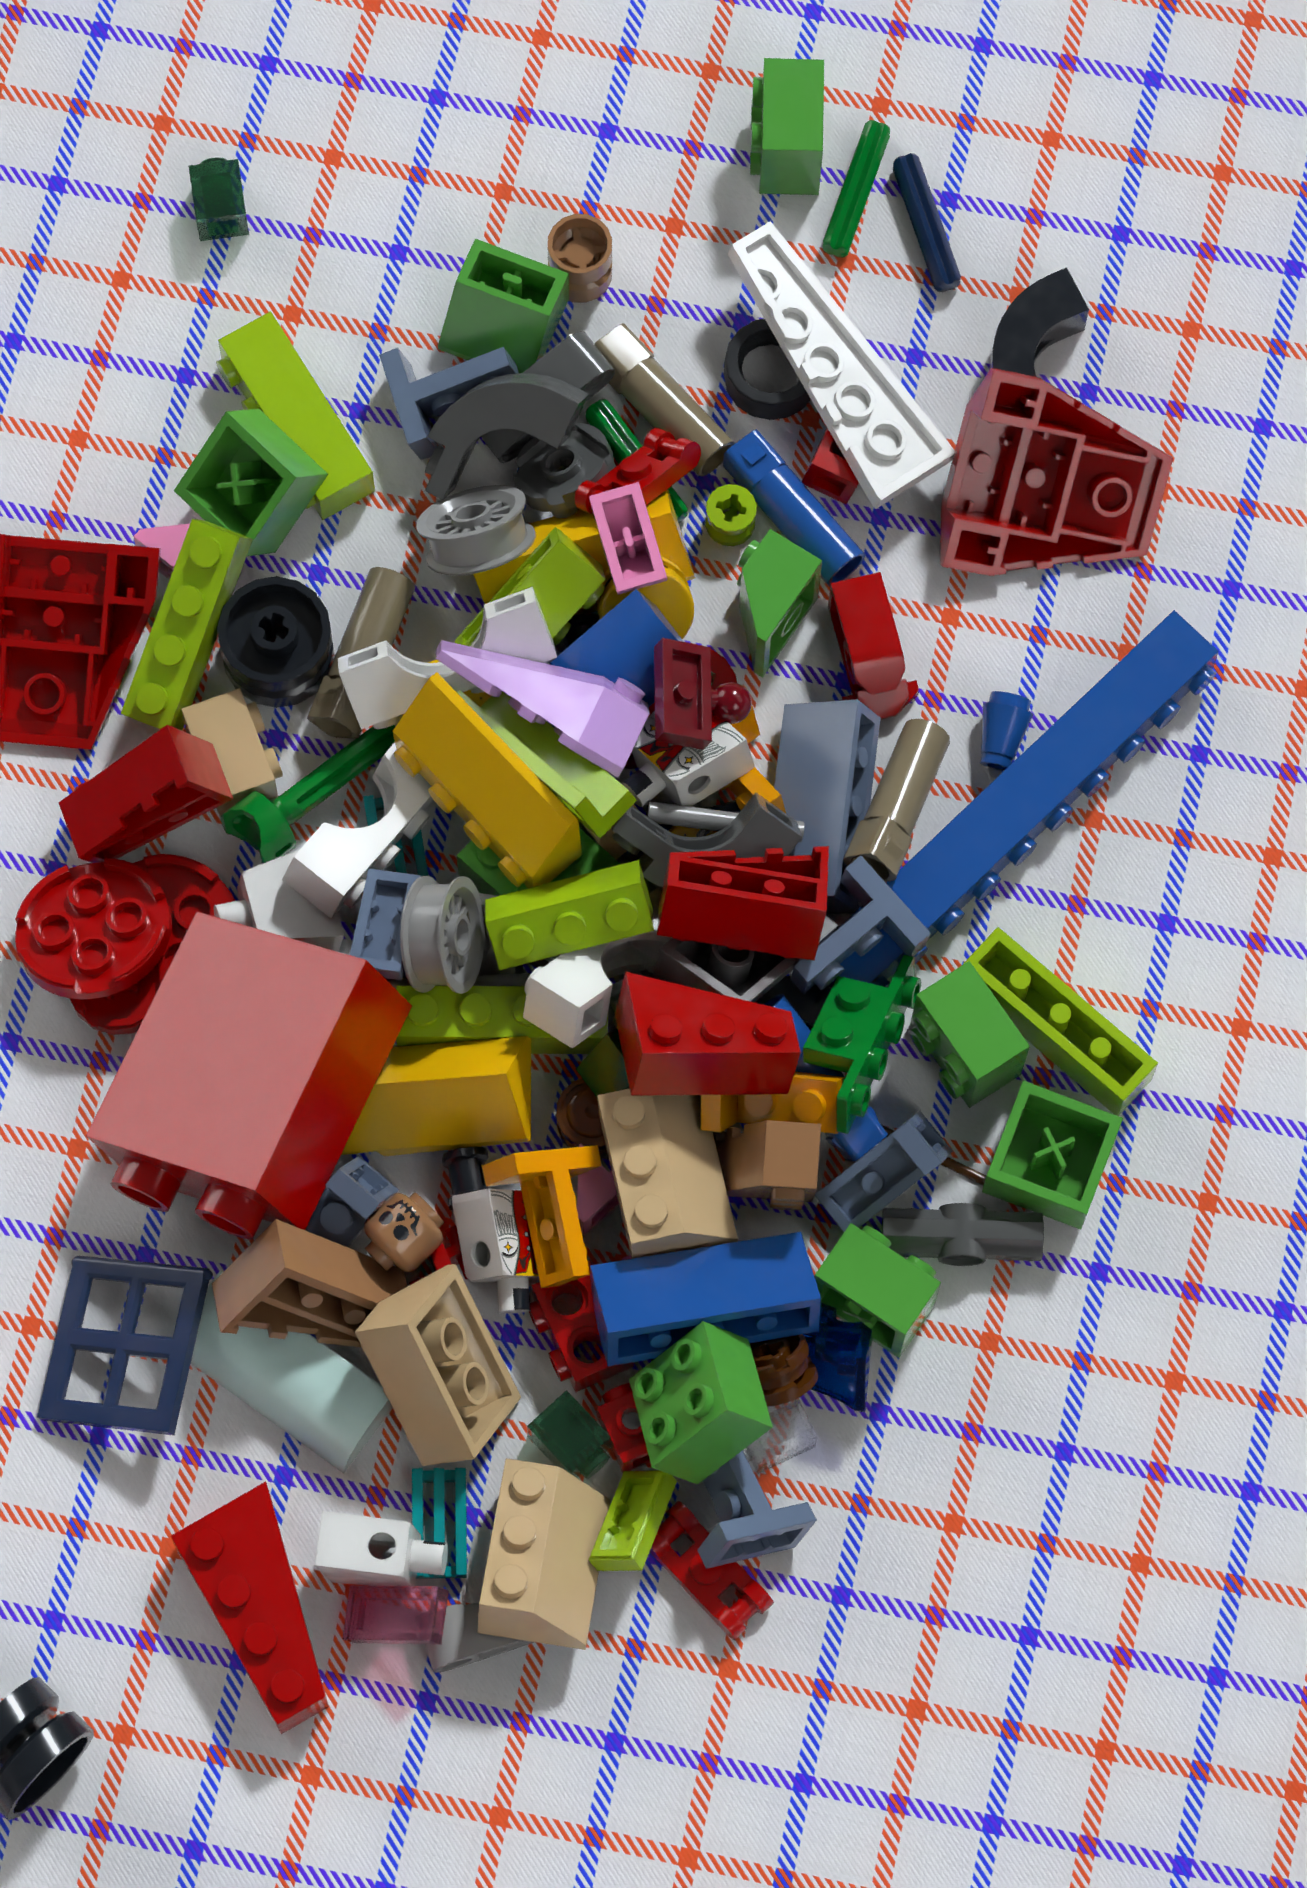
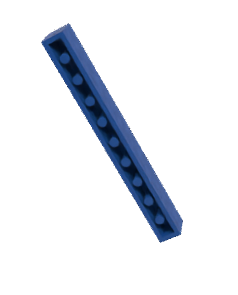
(1043, 785)

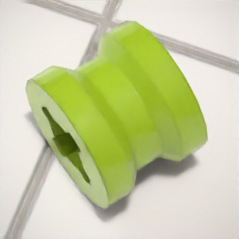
(730, 527)

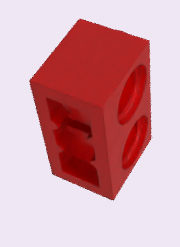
(570, 1331)

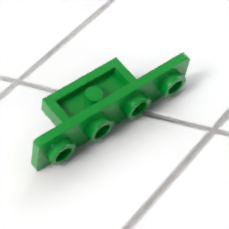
(856, 1033)

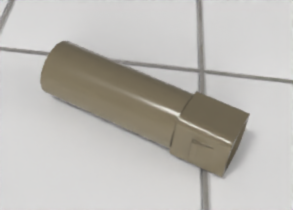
(660, 397)
(373, 620)
(899, 798)

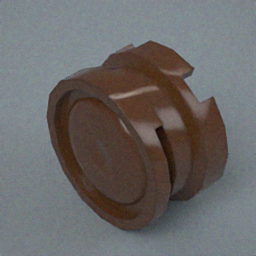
(579, 1117)
(784, 1368)

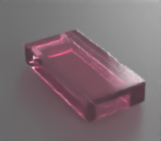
(395, 1614)

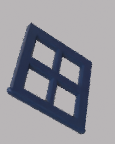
(125, 1343)

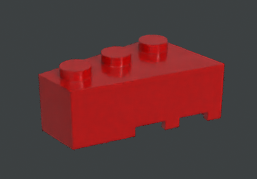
(145, 795)
(746, 903)
(702, 1041)

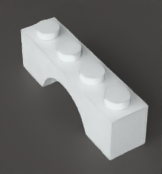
(385, 682)
(336, 859)
(574, 990)

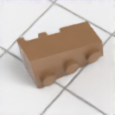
(771, 1162)
(302, 1286)

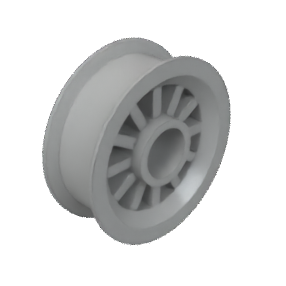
(476, 530)
(442, 934)

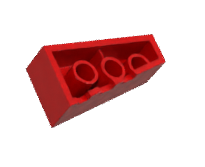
(252, 1593)

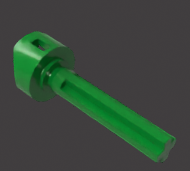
(268, 823)

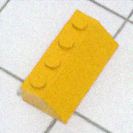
(486, 786)

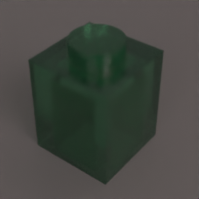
(218, 199)
(570, 1437)

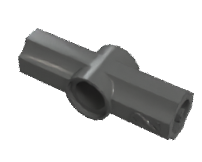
(964, 1234)

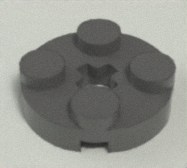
(584, 455)

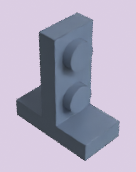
(437, 392)
(379, 922)
(862, 932)
(884, 1172)
(349, 1201)
(748, 1522)

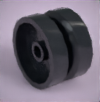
(275, 641)
(35, 1745)

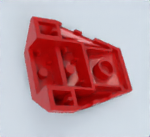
(1045, 482)
(68, 634)

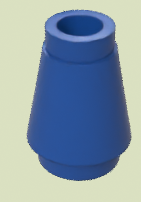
(1003, 728)

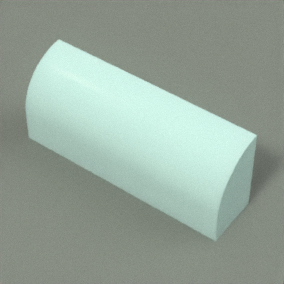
(294, 1385)

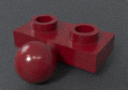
(685, 695)

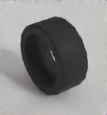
(752, 401)

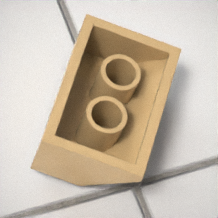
(665, 1173)
(439, 1367)
(538, 1557)

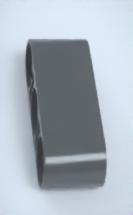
(572, 361)

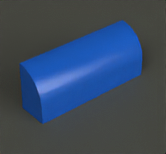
(622, 644)
(745, 1287)

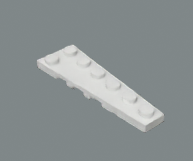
(854, 391)

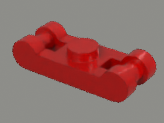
(654, 465)
(707, 1584)

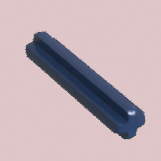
(926, 222)

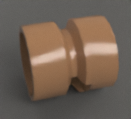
(584, 250)

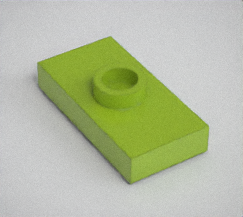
(632, 1521)

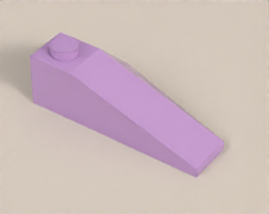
(587, 709)

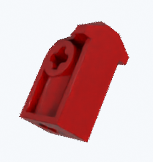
(870, 645)

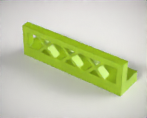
(577, 782)

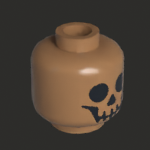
(403, 1232)

